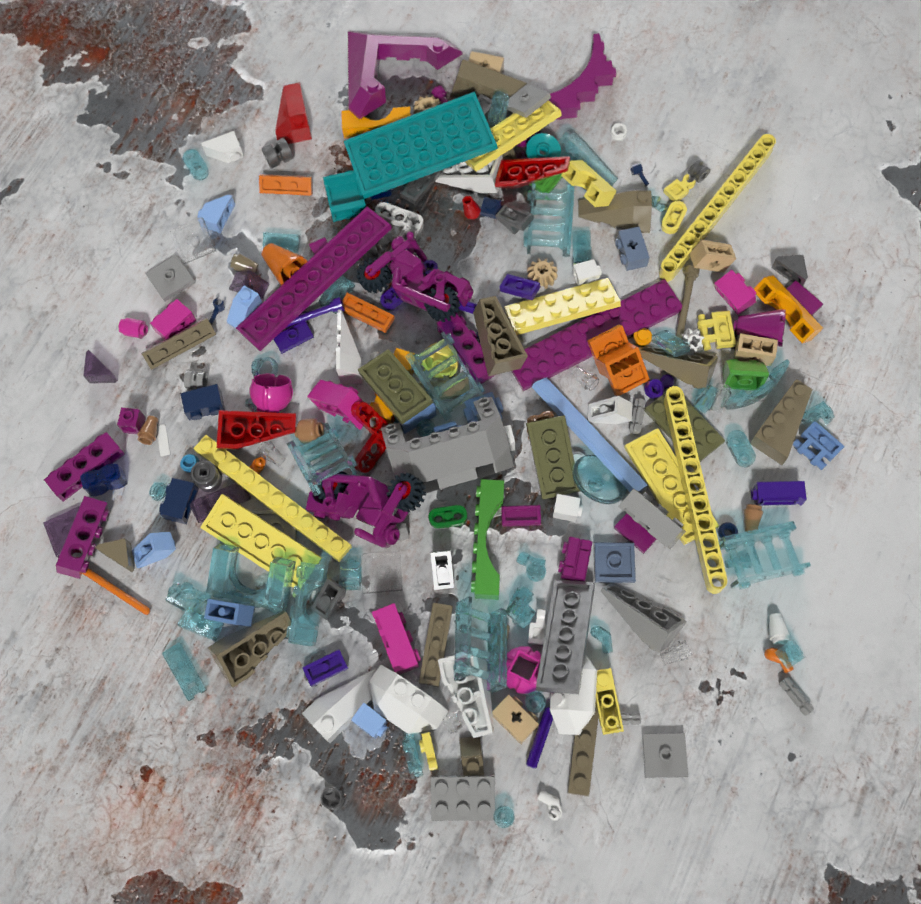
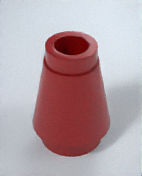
(470, 208)

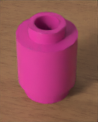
(133, 327)

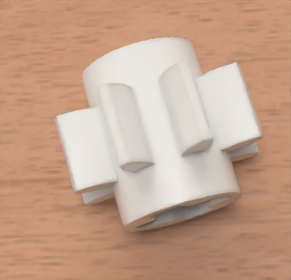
(695, 342)

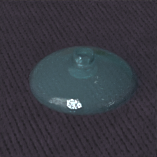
(597, 480)

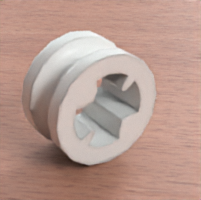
(616, 128)

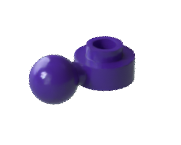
(658, 386)

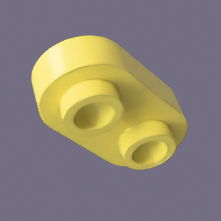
(672, 218)

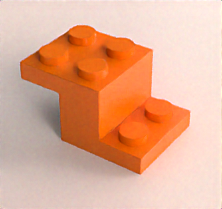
(618, 360)

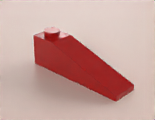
(292, 117)
(526, 171)
(246, 428)

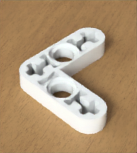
(406, 224)

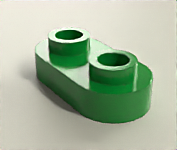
(447, 515)

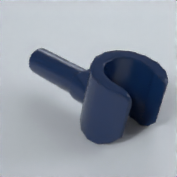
(637, 169)
(217, 308)

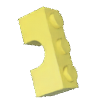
(598, 191)

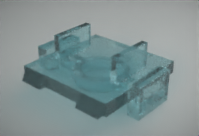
(187, 598)

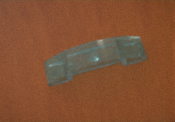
(742, 399)

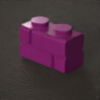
(576, 559)

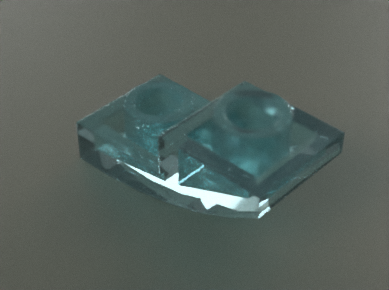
(581, 246)

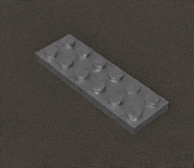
(565, 637)

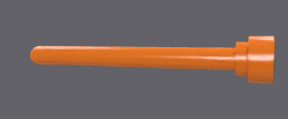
(117, 591)

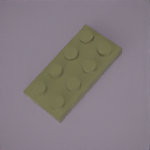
(395, 386)
(705, 436)
(552, 456)

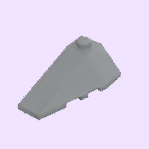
(650, 623)

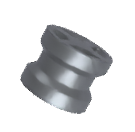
(699, 171)

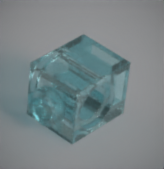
(350, 575)

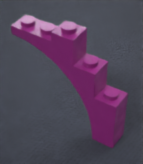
(584, 88)

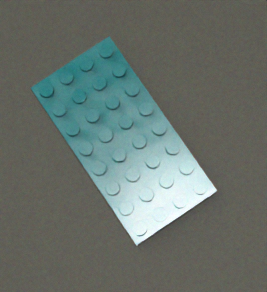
(420, 145)

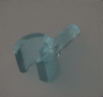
(524, 557)

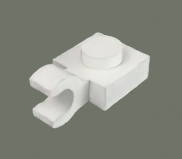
(537, 629)

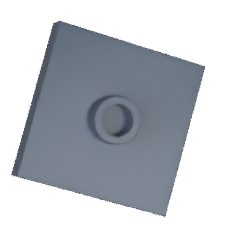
(614, 562)

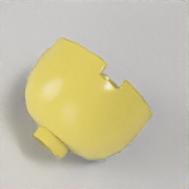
(439, 357)

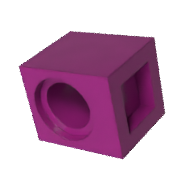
(130, 420)

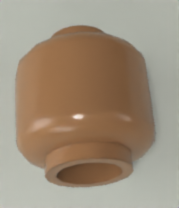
(309, 430)

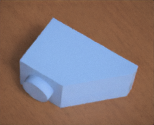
(217, 212)
(243, 305)
(153, 548)
(370, 721)

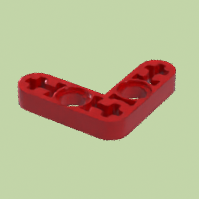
(376, 437)

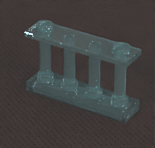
(564, 228)
(436, 392)
(309, 471)
(766, 536)
(497, 645)

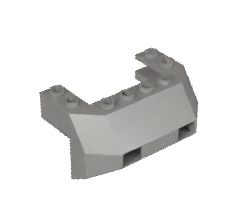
(453, 454)

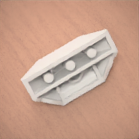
(404, 702)
(574, 711)

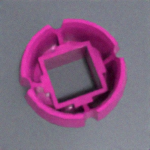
(271, 392)
(517, 682)

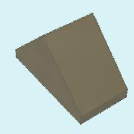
(118, 551)

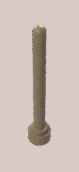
(690, 275)

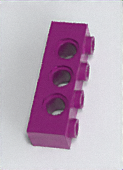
(467, 338)
(66, 488)
(88, 509)

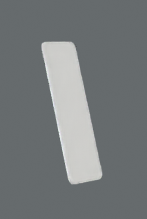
(163, 440)

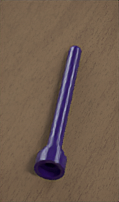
(334, 306)

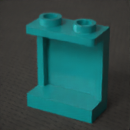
(344, 195)

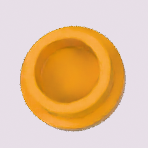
(642, 337)

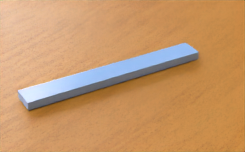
(589, 436)

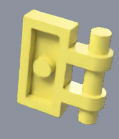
(722, 327)

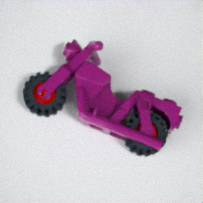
(431, 293)
(346, 494)

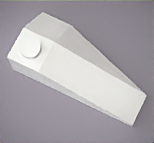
(465, 177)
(347, 355)
(470, 696)
(334, 710)

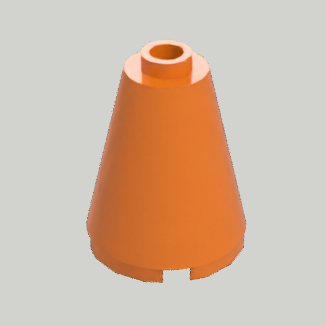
(282, 262)

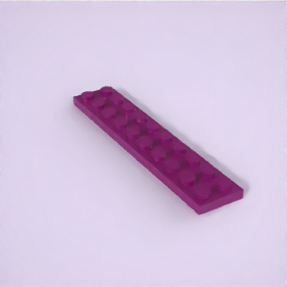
(313, 278)
(571, 345)

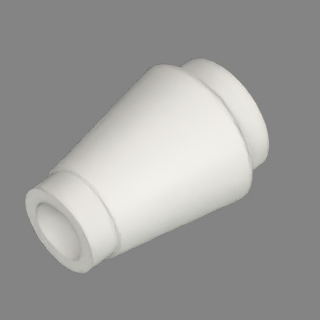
(778, 631)

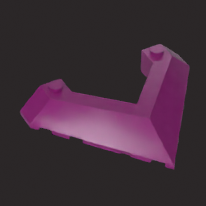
(367, 49)

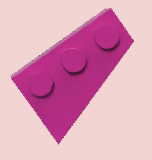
(336, 400)
(396, 639)

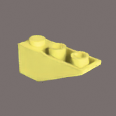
(607, 703)

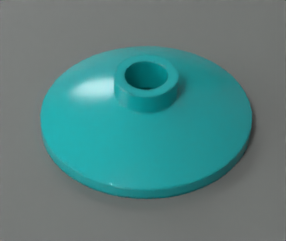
(545, 143)

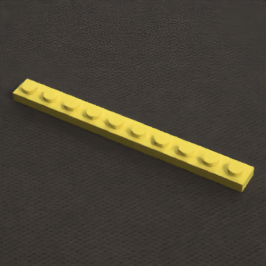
(273, 498)

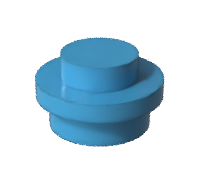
(188, 462)

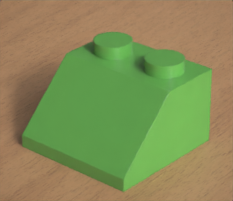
(744, 374)

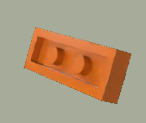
(285, 184)
(367, 313)

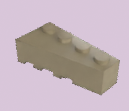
(483, 81)
(497, 338)
(780, 428)

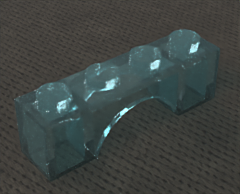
(303, 629)

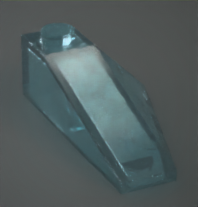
(578, 149)

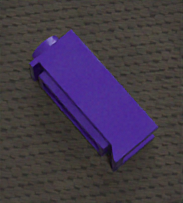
(779, 493)

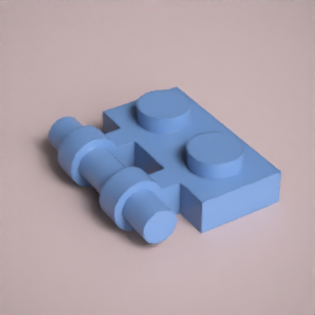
(822, 441)

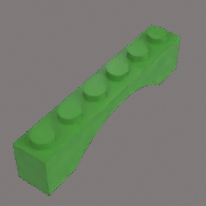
(487, 579)

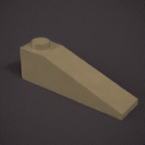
(625, 211)
(691, 369)
(246, 648)

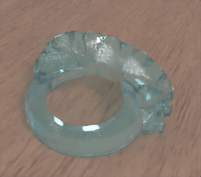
(257, 363)

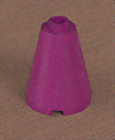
(763, 324)

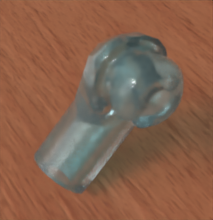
(604, 637)

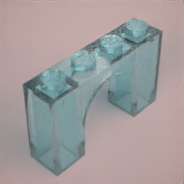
(225, 583)

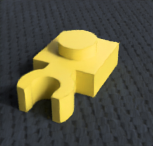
(678, 190)
(427, 746)

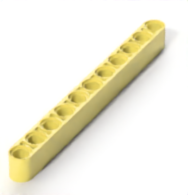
(752, 162)
(699, 496)

